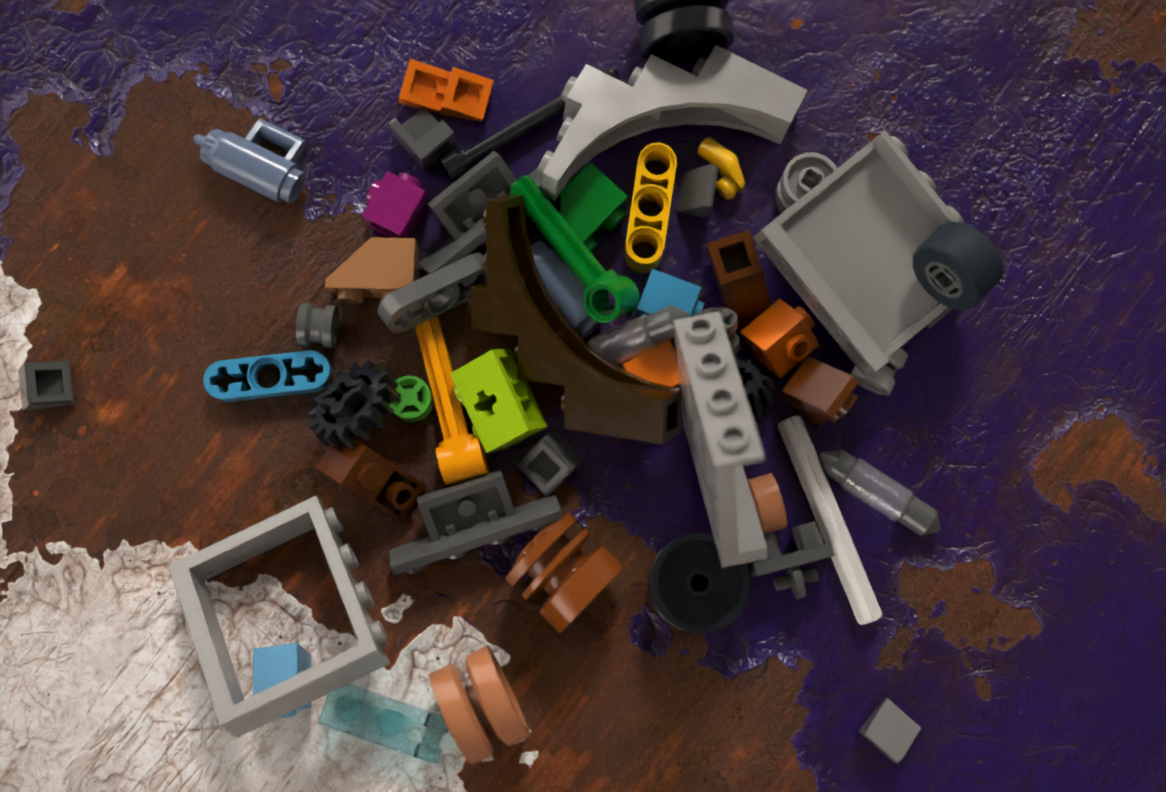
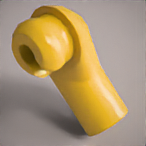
(728, 166)

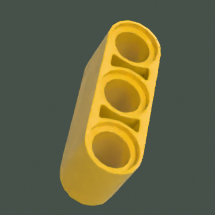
(655, 189)

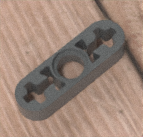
(417, 302)

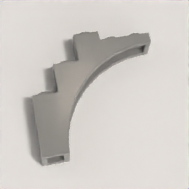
(717, 93)

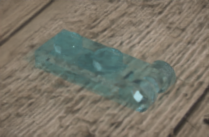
(383, 721)

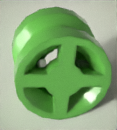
(408, 392)

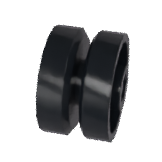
(683, 28)
(672, 591)

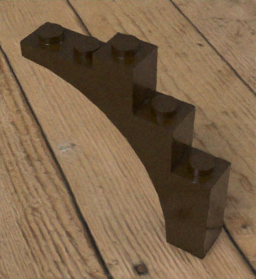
(548, 350)

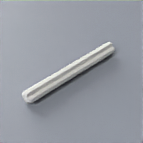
(830, 520)

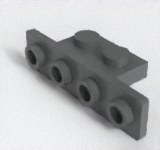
(462, 209)
(470, 517)

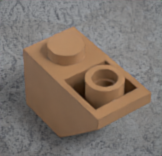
(375, 270)

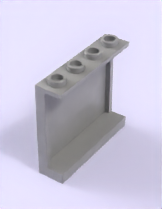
(853, 250)
(720, 436)

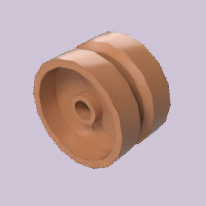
(473, 707)

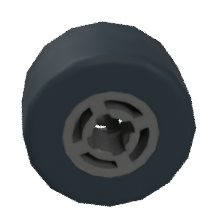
(958, 265)

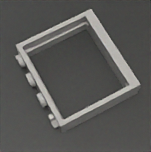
(189, 578)

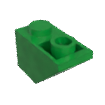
(592, 205)

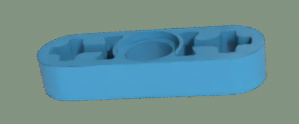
(235, 368)

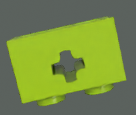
(494, 379)

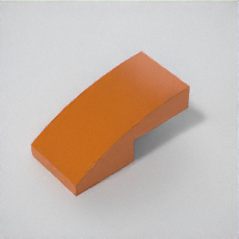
(445, 92)

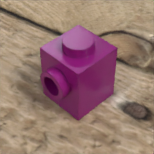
(395, 205)

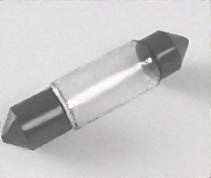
(637, 335)
(880, 491)

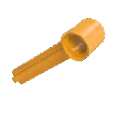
(460, 453)

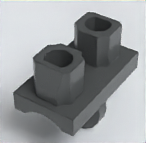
(808, 548)

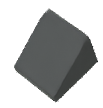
(697, 191)
(45, 385)
(550, 462)
(890, 730)

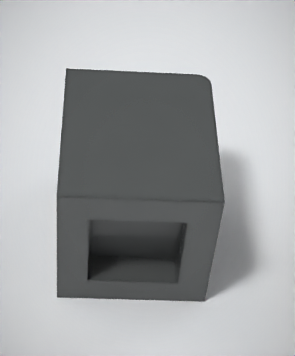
(423, 137)

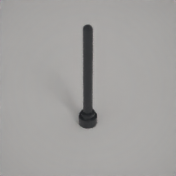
(461, 161)

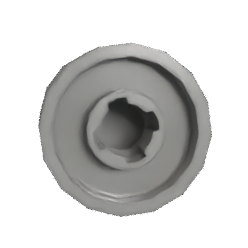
(800, 178)

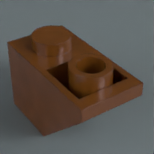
(739, 276)
(819, 392)
(372, 478)

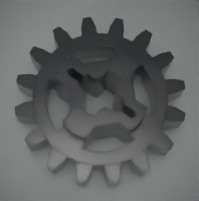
(353, 405)

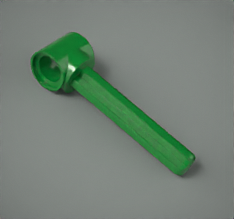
(578, 257)

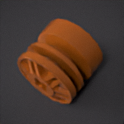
(563, 571)

